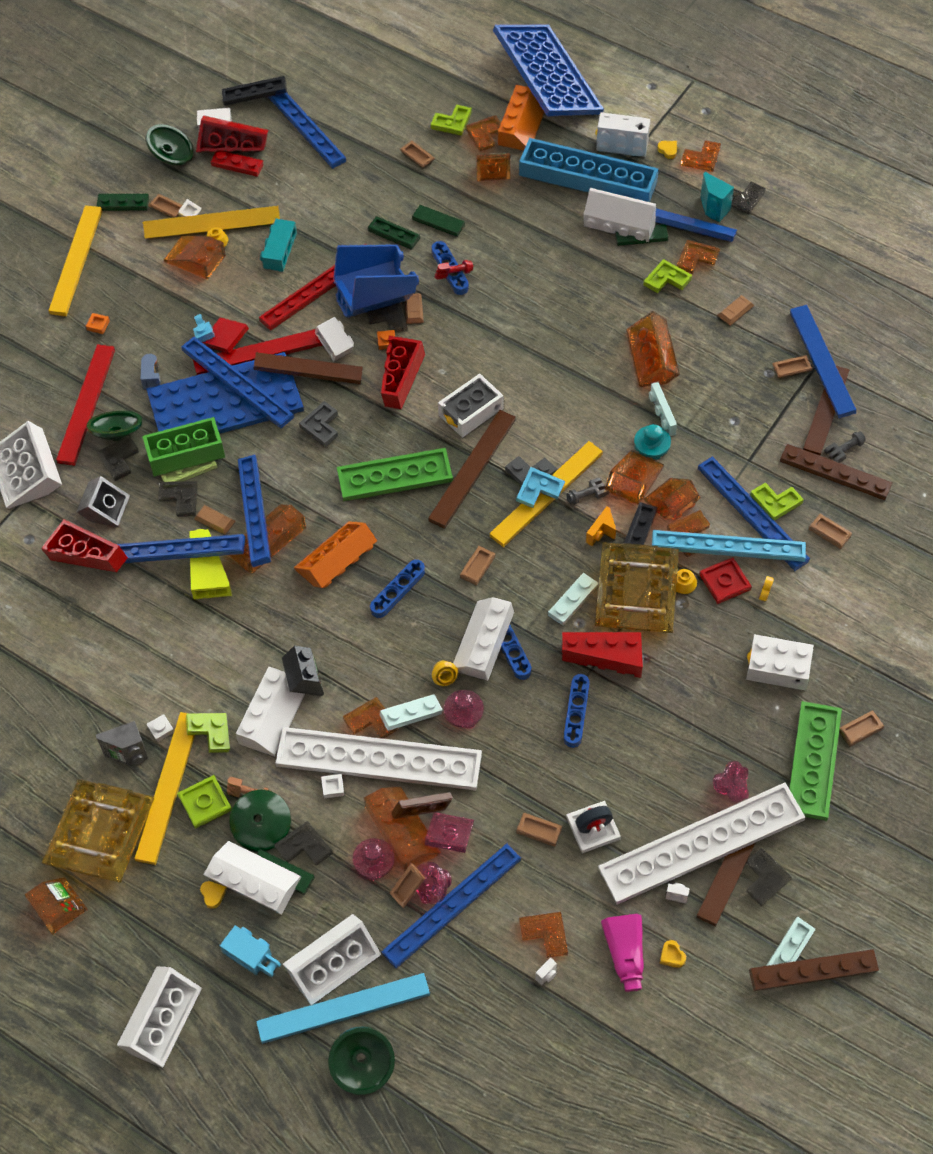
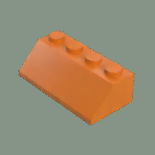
(520, 119)
(336, 554)

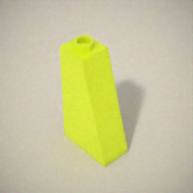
(207, 574)

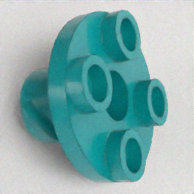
(652, 441)

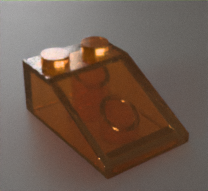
(197, 255)
(633, 477)

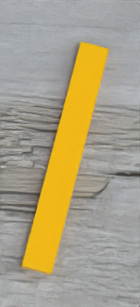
(205, 222)
(75, 261)
(524, 514)
(165, 794)

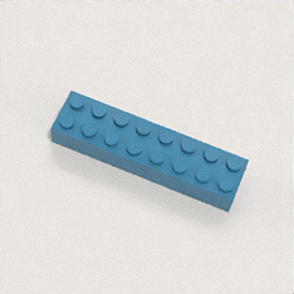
(586, 170)

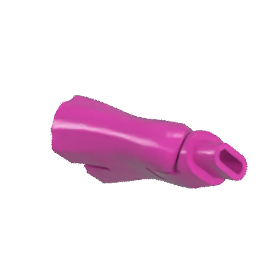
(625, 943)

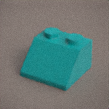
(716, 197)

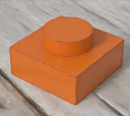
(97, 323)
(383, 338)

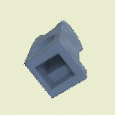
(149, 371)

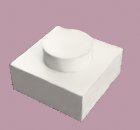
(189, 209)
(160, 728)
(332, 786)
(677, 892)
(546, 972)

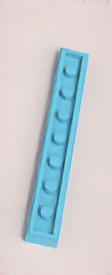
(730, 545)
(343, 1008)

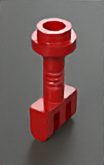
(444, 269)

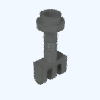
(857, 438)
(595, 487)

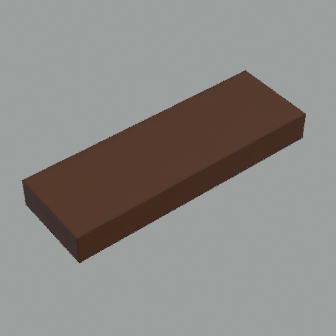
(422, 805)

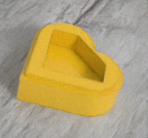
(668, 148)
(766, 588)
(212, 893)
(672, 955)

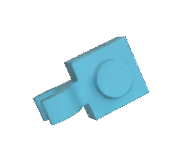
(203, 330)

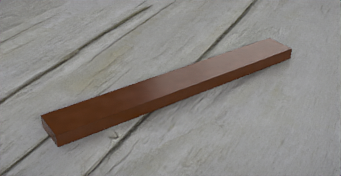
(472, 469)

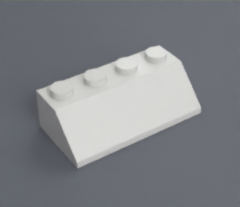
(620, 214)
(484, 637)
(268, 713)
(252, 876)
(332, 959)
(159, 1016)

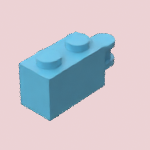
(249, 951)

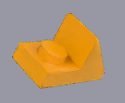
(603, 525)

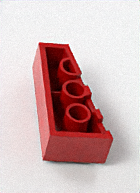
(229, 136)
(401, 368)
(83, 548)
(605, 650)

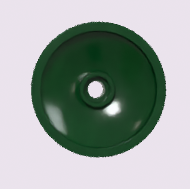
(169, 144)
(114, 425)
(273, 825)
(366, 1074)

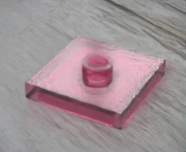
(449, 832)

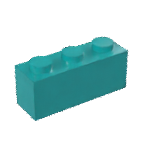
(278, 245)

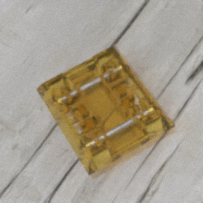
(637, 587)
(98, 832)

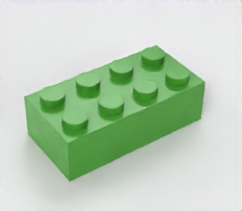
(184, 446)

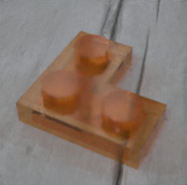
(481, 132)
(702, 160)
(697, 252)
(692, 523)
(368, 715)
(548, 927)

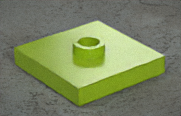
(204, 801)

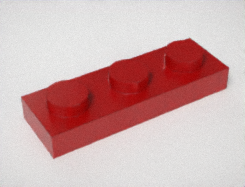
(237, 163)

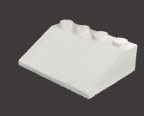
(26, 466)

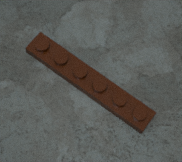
(836, 472)
(813, 970)

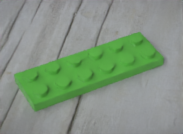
(394, 474)
(815, 758)

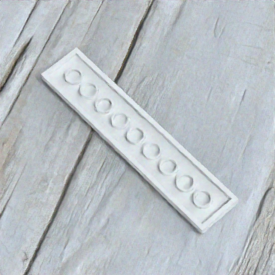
(379, 758)
(701, 843)

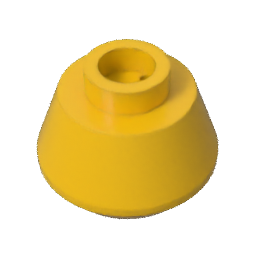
(218, 234)
(685, 581)
(444, 673)

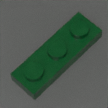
(123, 202)

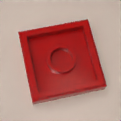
(226, 334)
(725, 580)

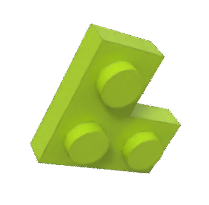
(452, 124)
(665, 273)
(775, 504)
(212, 725)

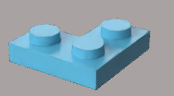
(536, 483)

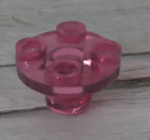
(463, 709)
(732, 782)
(373, 858)
(435, 884)

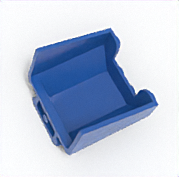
(371, 278)

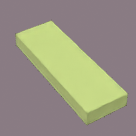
(187, 473)

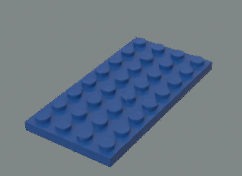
(548, 70)
(207, 397)

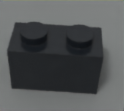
(302, 671)

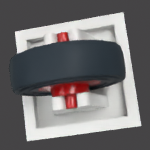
(593, 826)

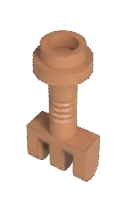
(235, 787)

